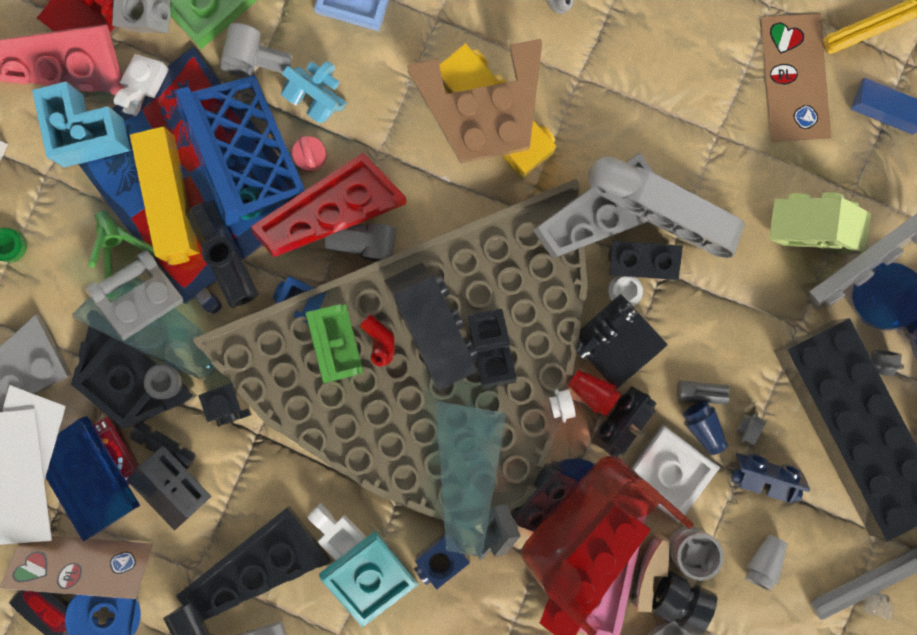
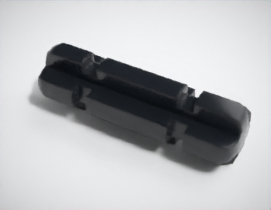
(155, 440)

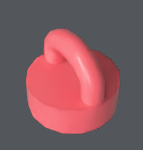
(309, 154)

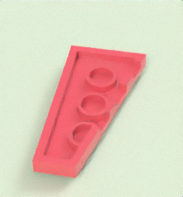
(74, 56)

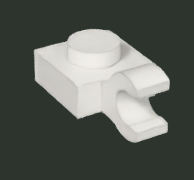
(140, 80)
(338, 535)

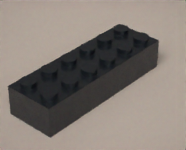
(856, 425)

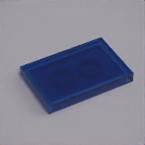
(88, 480)

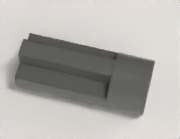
(697, 392)

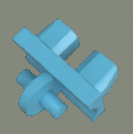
(301, 82)

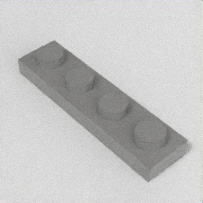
(861, 267)

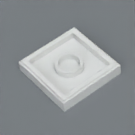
(674, 469)

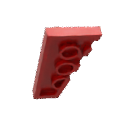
(331, 205)
(599, 564)

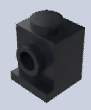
(224, 405)

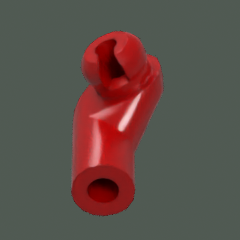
(383, 341)

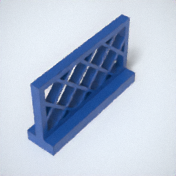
(215, 164)

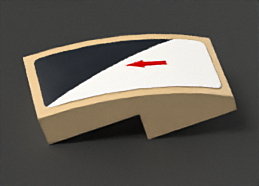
(653, 563)

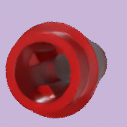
(595, 392)

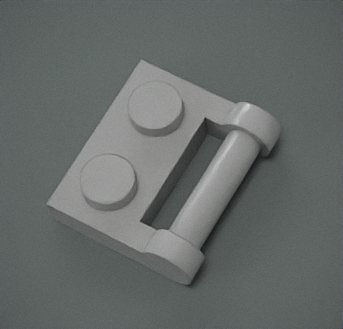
(141, 304)

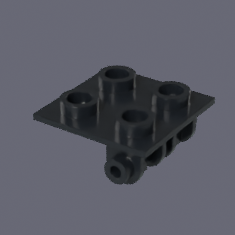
(619, 341)

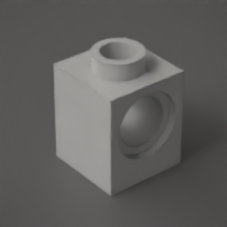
(142, 15)

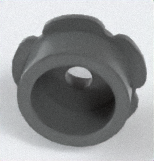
(887, 362)
(751, 428)

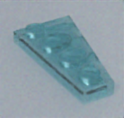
(165, 338)
(468, 464)

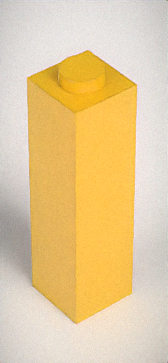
(164, 195)

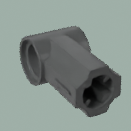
(370, 241)

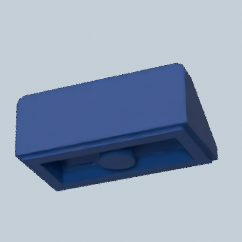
(886, 106)

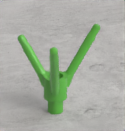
(108, 237)

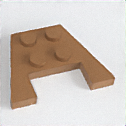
(487, 118)

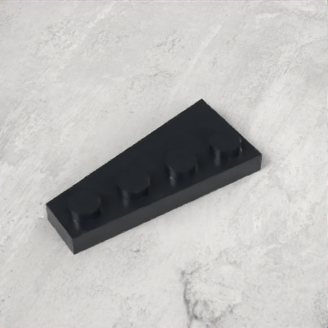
(263, 561)

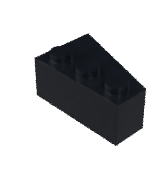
(433, 324)

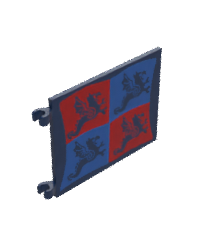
(120, 186)

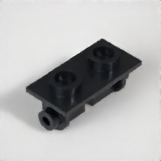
(645, 260)
(632, 409)
(551, 489)

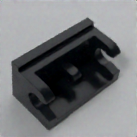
(168, 487)

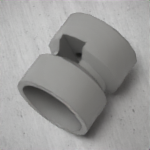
(695, 553)

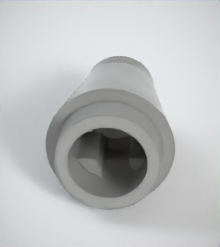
(767, 563)

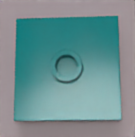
(368, 579)

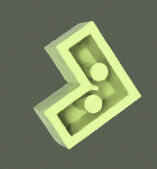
(820, 222)

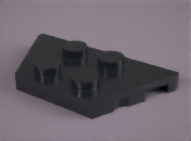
(113, 380)

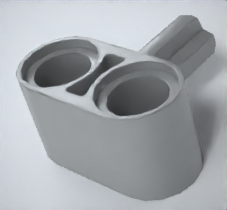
(244, 52)

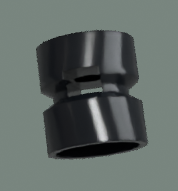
(689, 605)

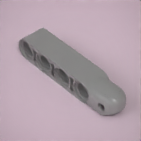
(667, 206)

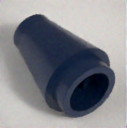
(705, 425)

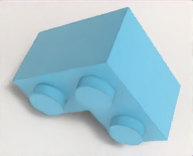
(73, 133)

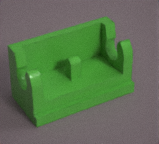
(334, 343)

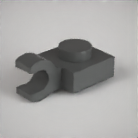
(500, 533)

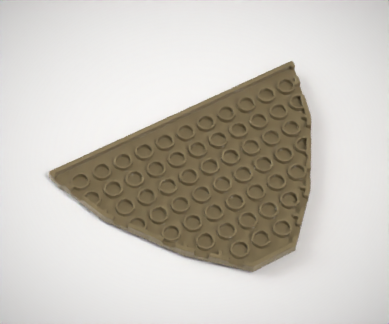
(385, 421)

